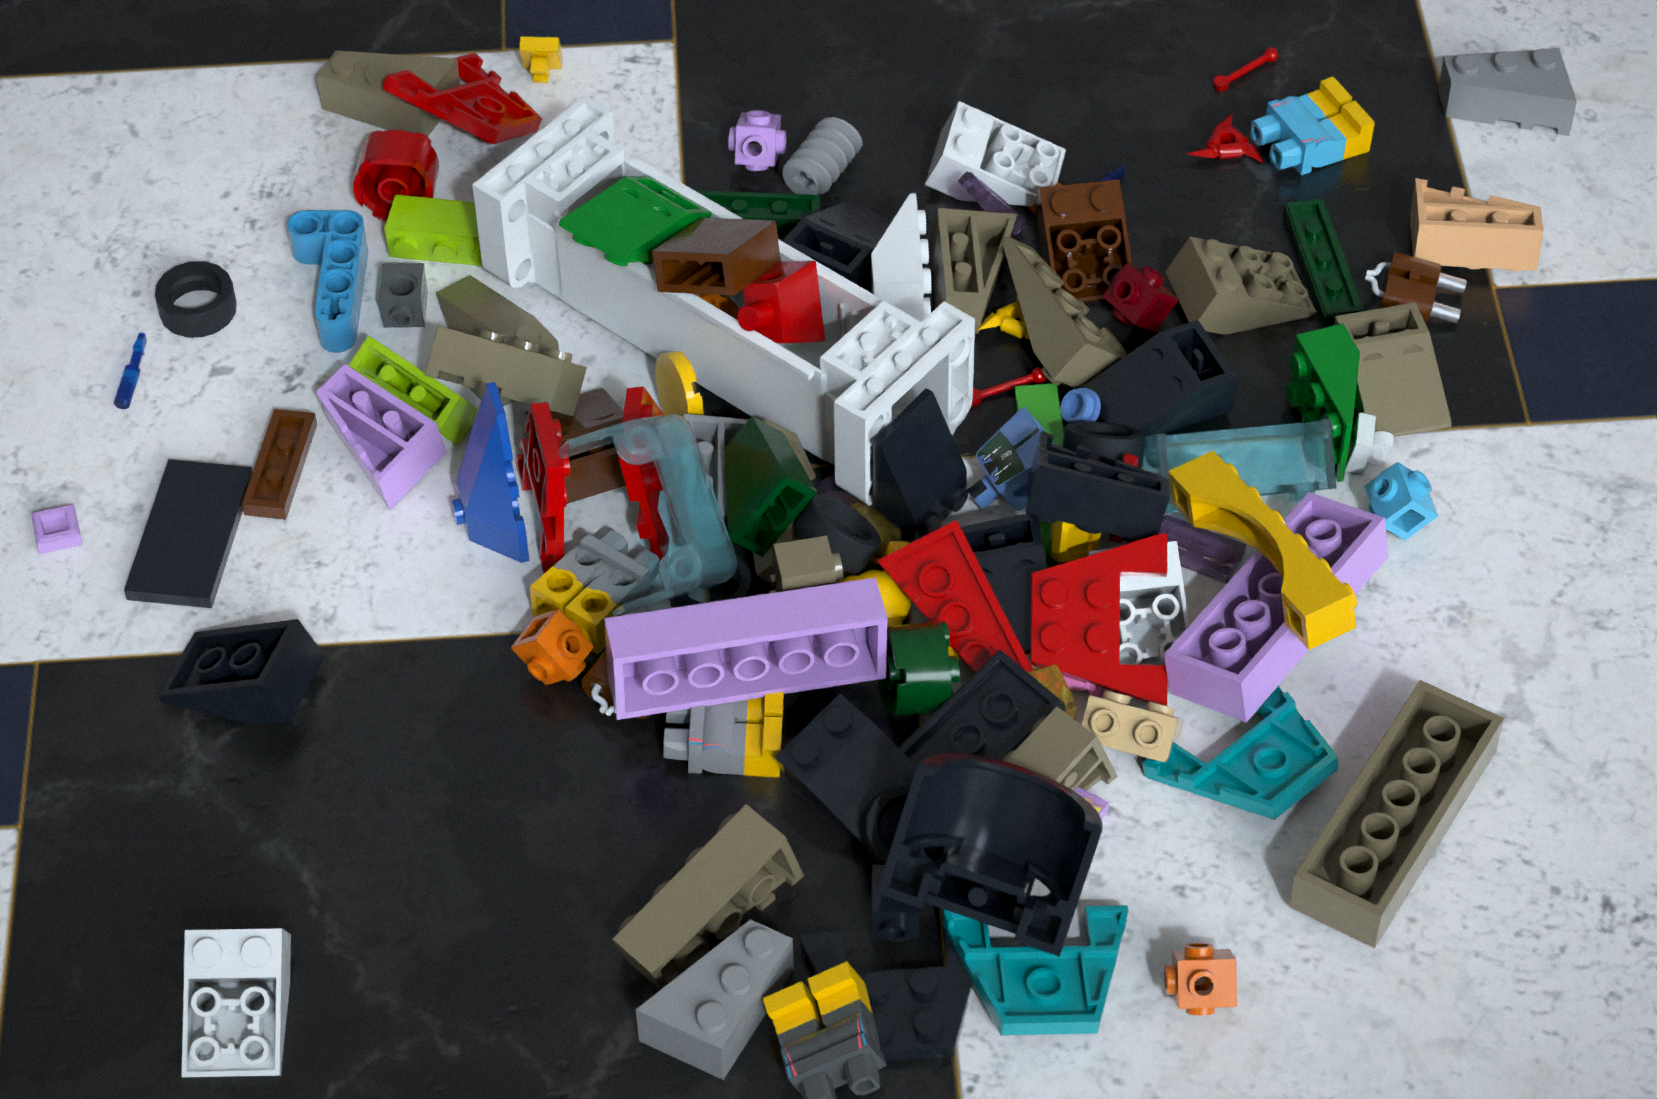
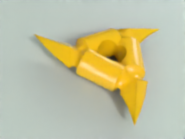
(1006, 319)

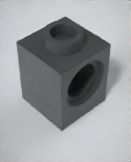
(403, 295)

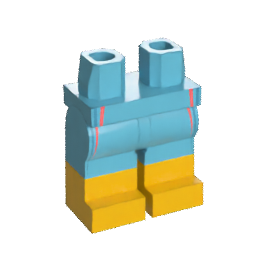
(1314, 128)

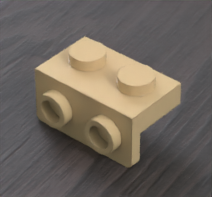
(1132, 729)

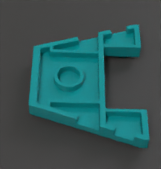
(1260, 770)
(1034, 989)

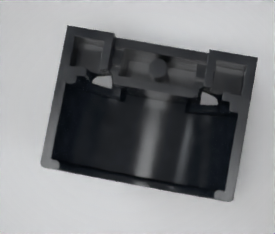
(998, 836)

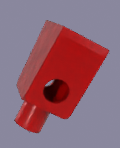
(785, 304)

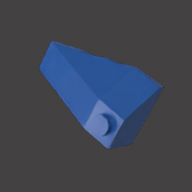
(488, 484)

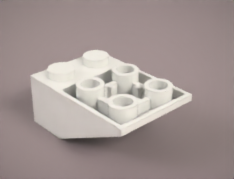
(995, 152)
(898, 262)
(1151, 613)
(235, 1002)

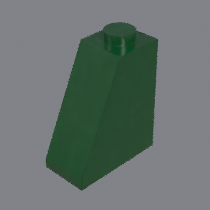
(763, 486)

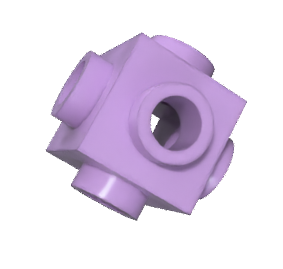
(758, 127)

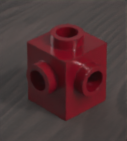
(1140, 297)

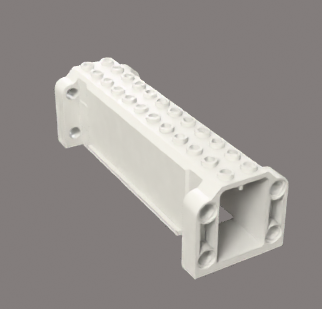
(825, 391)

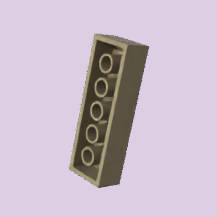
(1396, 813)

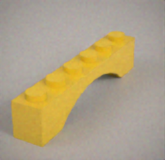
(1218, 500)

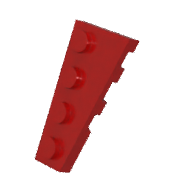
(950, 586)

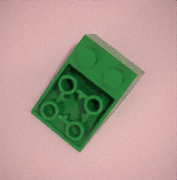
(632, 219)
(1326, 384)

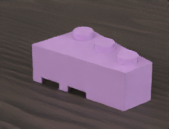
(381, 433)

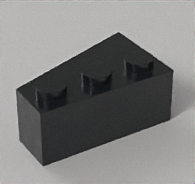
(1093, 494)

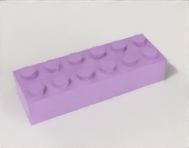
(1240, 640)
(746, 648)

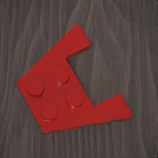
(476, 107)
(544, 473)
(643, 480)
(1079, 618)

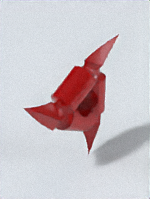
(1236, 145)

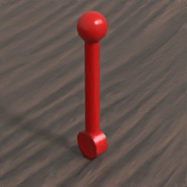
(1222, 82)
(1036, 376)

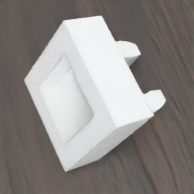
(1367, 445)

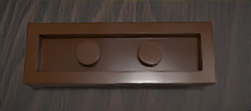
(279, 464)

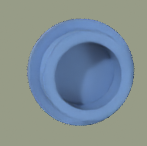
(1080, 406)

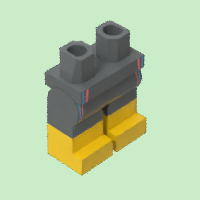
(827, 1034)

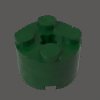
(918, 669)

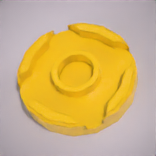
(674, 385)

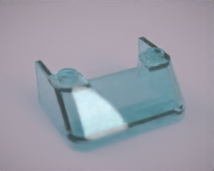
(1268, 457)
(707, 551)

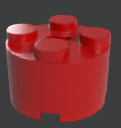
(394, 165)

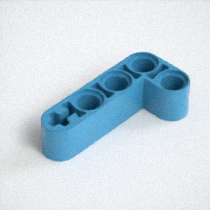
(340, 246)

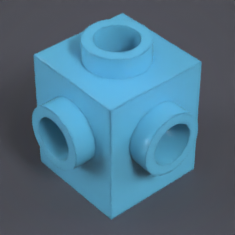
(1402, 499)

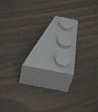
(1510, 87)
(718, 1000)

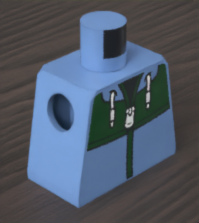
(1008, 461)

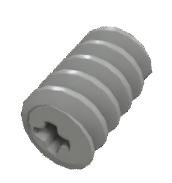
(822, 157)

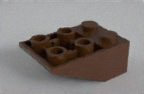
(1083, 235)
(597, 468)

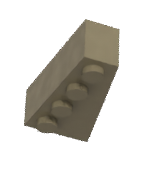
(708, 897)

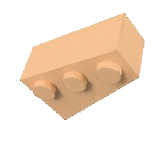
(1474, 231)

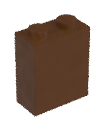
(716, 256)

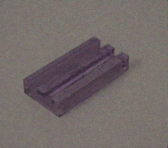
(988, 198)
(1204, 543)

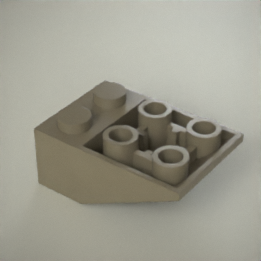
(1236, 286)
(1397, 370)

